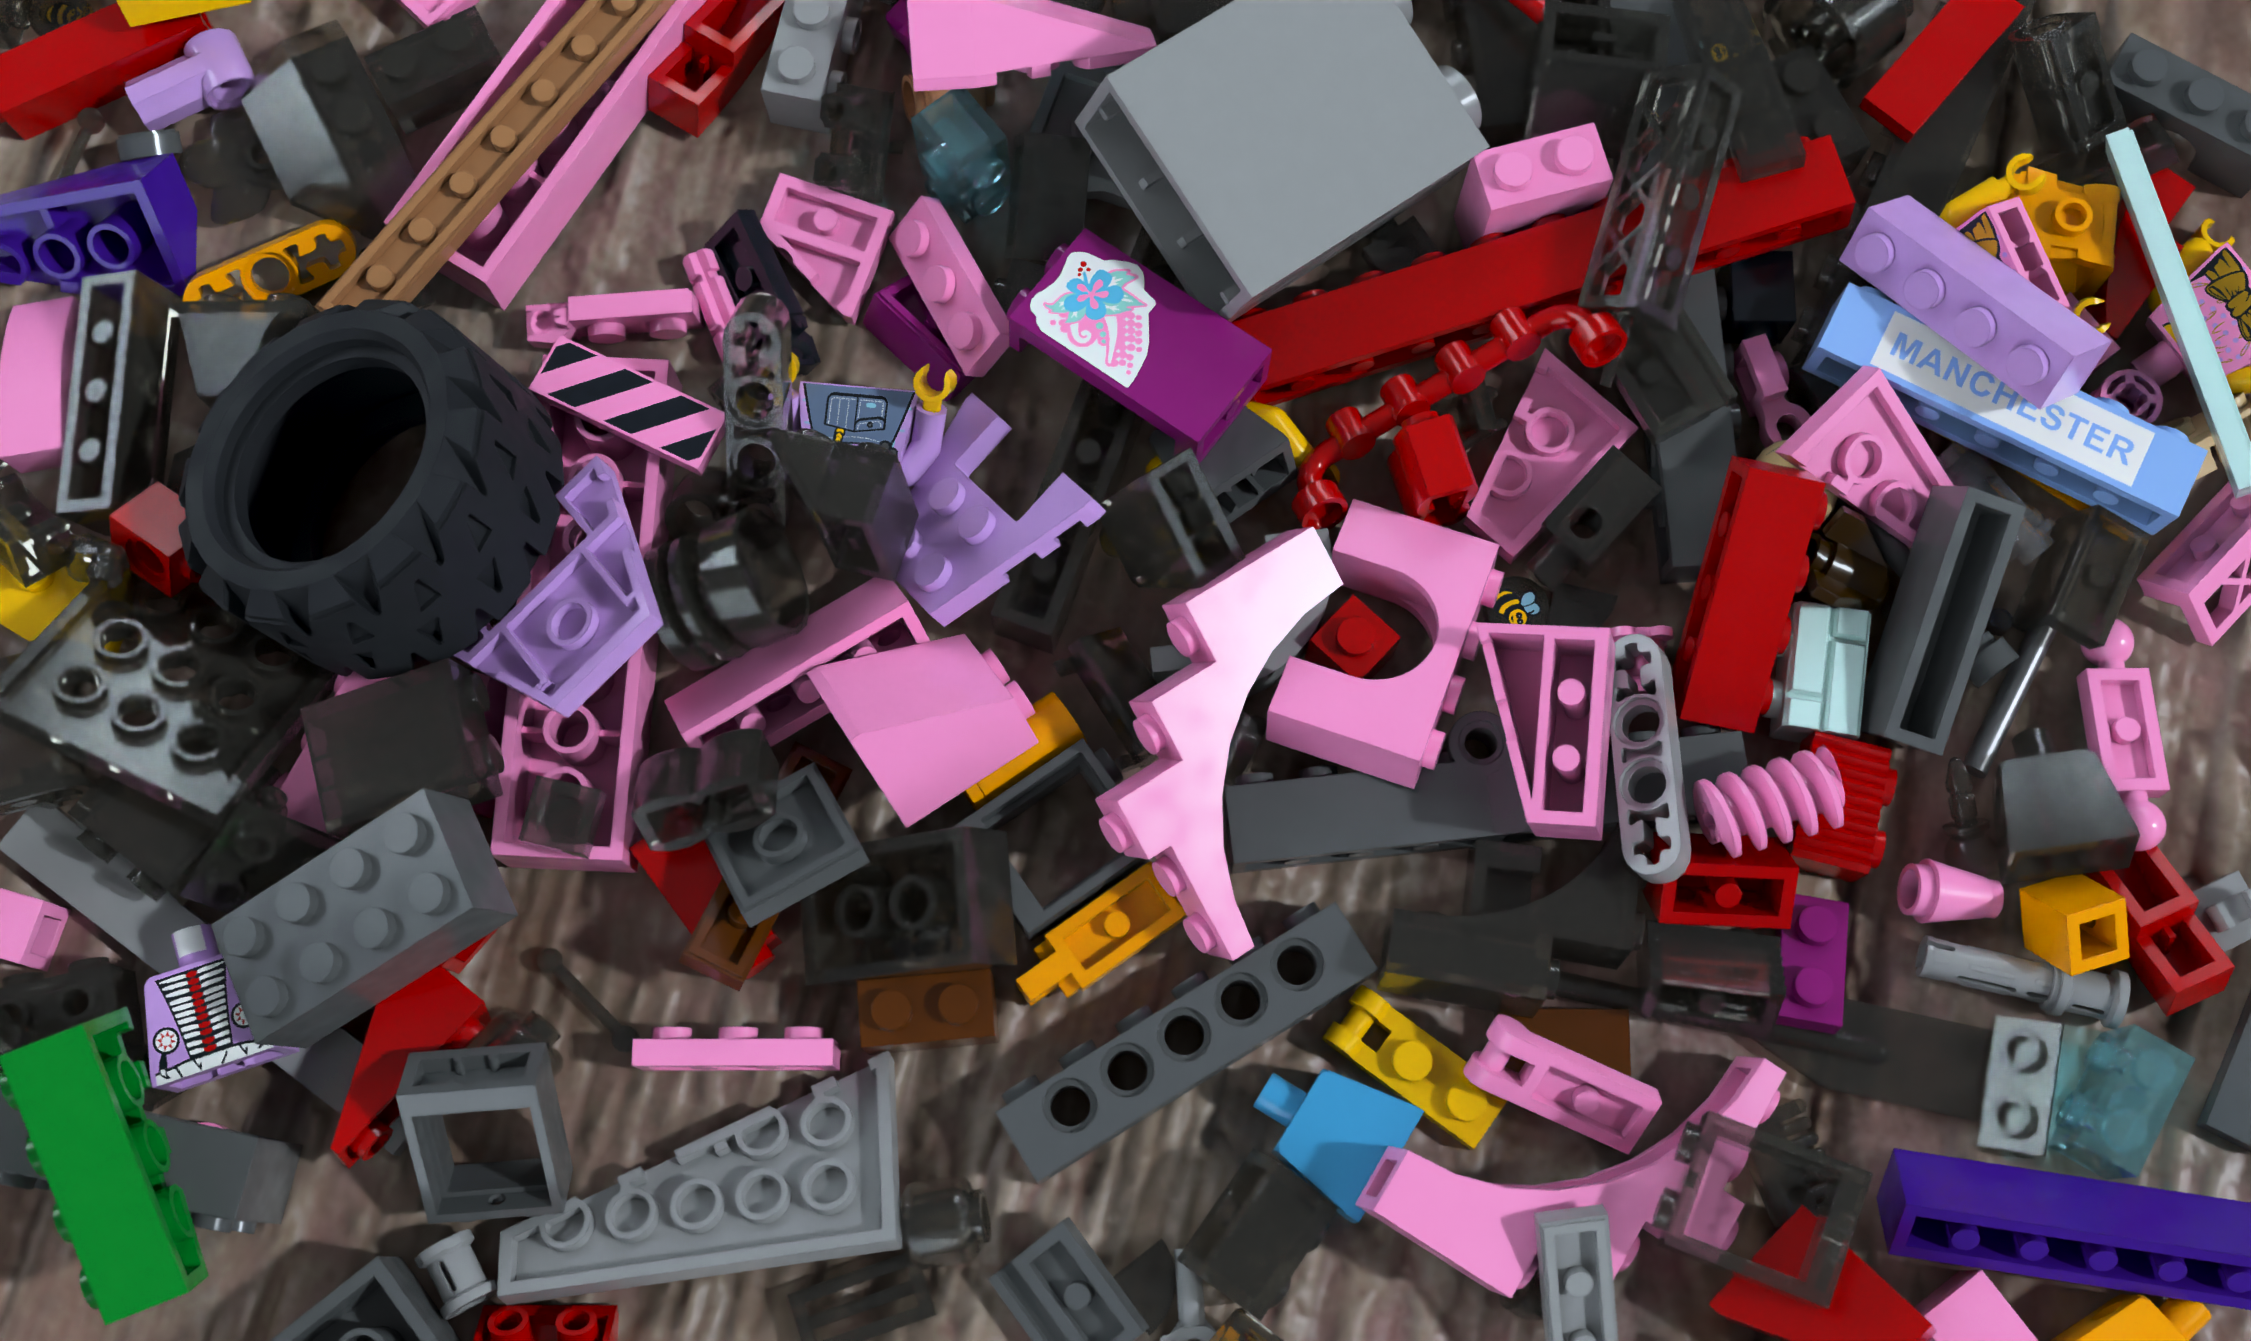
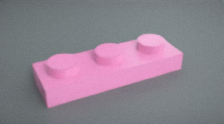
(951, 286)
(736, 1050)

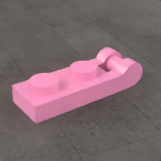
(1563, 1085)

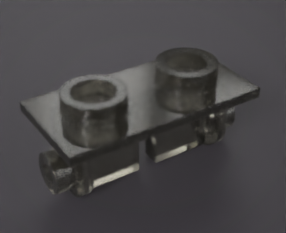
(2020, 1086)

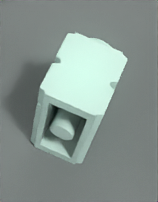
(1821, 673)

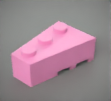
(1556, 720)

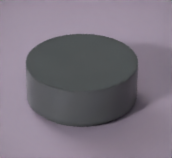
(148, 144)

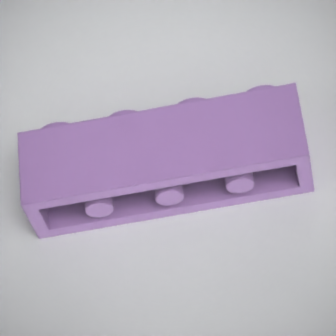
(1974, 301)

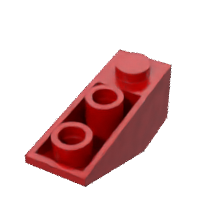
(421, 1017)

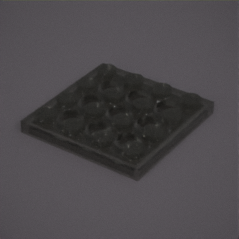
(186, 710)

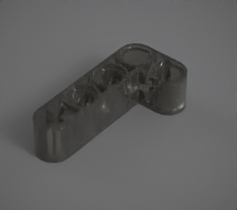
(746, 422)

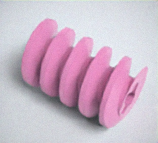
(1770, 800)

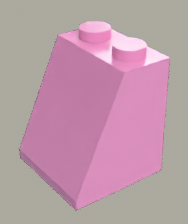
(927, 719)

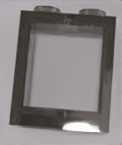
(1832, 1229)

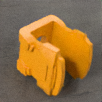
(2074, 229)

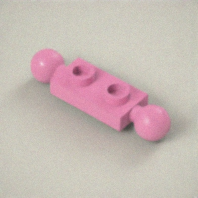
(2125, 730)

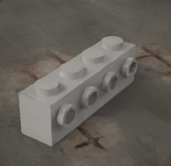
(809, 59)

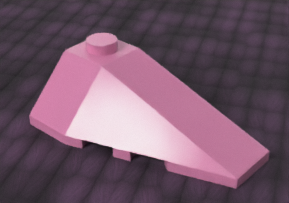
(972, 40)

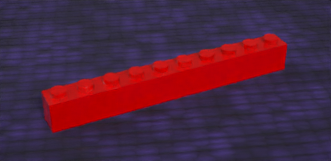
(1455, 296)

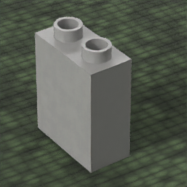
(1279, 138)

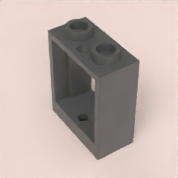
(1101, 775)
(478, 1082)

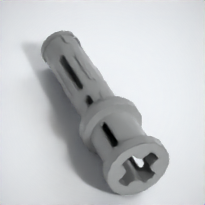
(2084, 994)

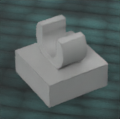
(2226, 910)

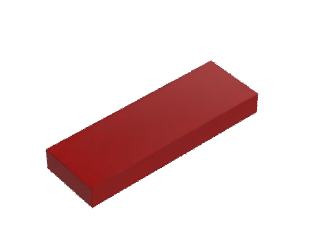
(1937, 63)

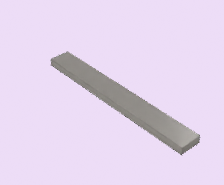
(48, 849)

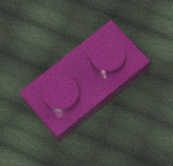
(1814, 964)

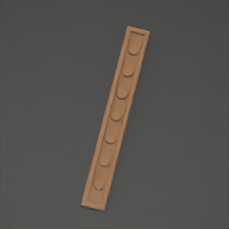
(496, 152)

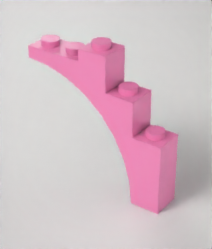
(1190, 720)
(1491, 1226)

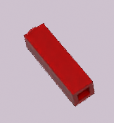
(85, 66)

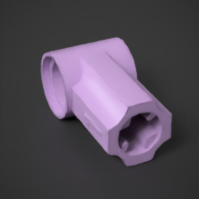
(207, 75)

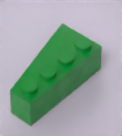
(105, 1166)

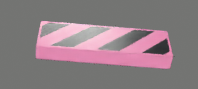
(629, 405)

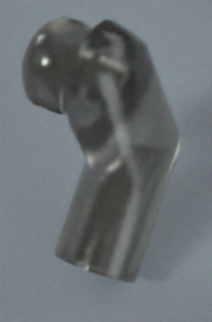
(96, 560)

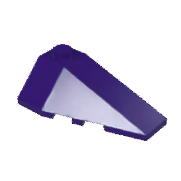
(101, 224)

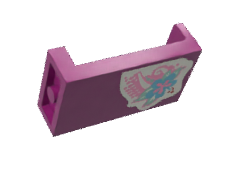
(1140, 341)

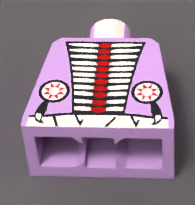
(197, 1019)

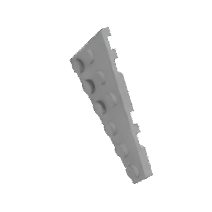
(745, 1198)

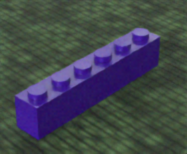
(2067, 1228)

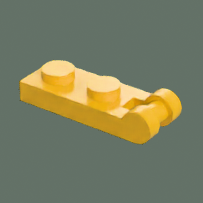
(1415, 1068)

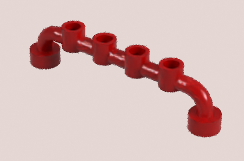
(1594, 340)

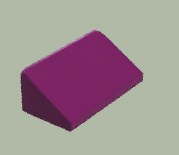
(909, 331)

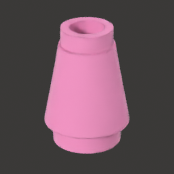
(1946, 893)

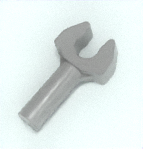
(1190, 1307)

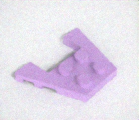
(967, 539)
(583, 613)

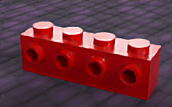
(1746, 593)

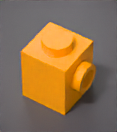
(2074, 923)

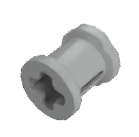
(456, 1274)

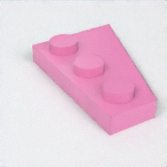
(1545, 453)
(1869, 454)

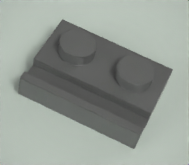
(1066, 1291)

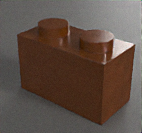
(927, 1011)

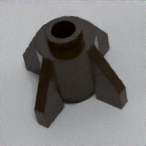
(1845, 565)

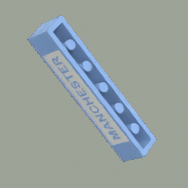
(2075, 445)

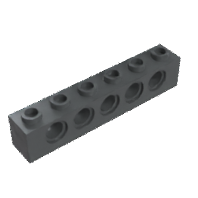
(1338, 967)

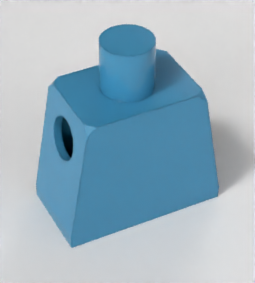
(1336, 1133)

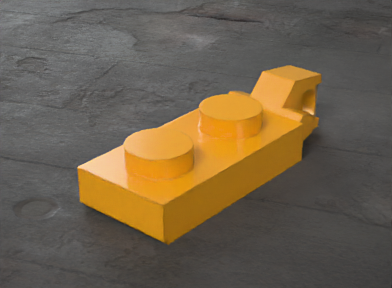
(1102, 936)

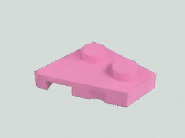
(828, 239)

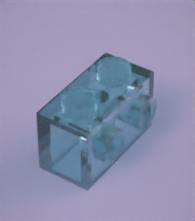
(962, 155)
(2120, 1102)

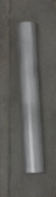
(2008, 701)

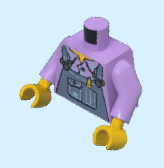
(878, 416)

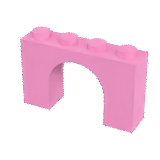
(1392, 722)

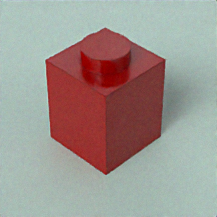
(1353, 641)

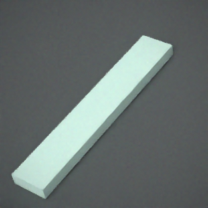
(2181, 308)

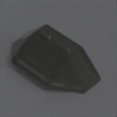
(328, 131)

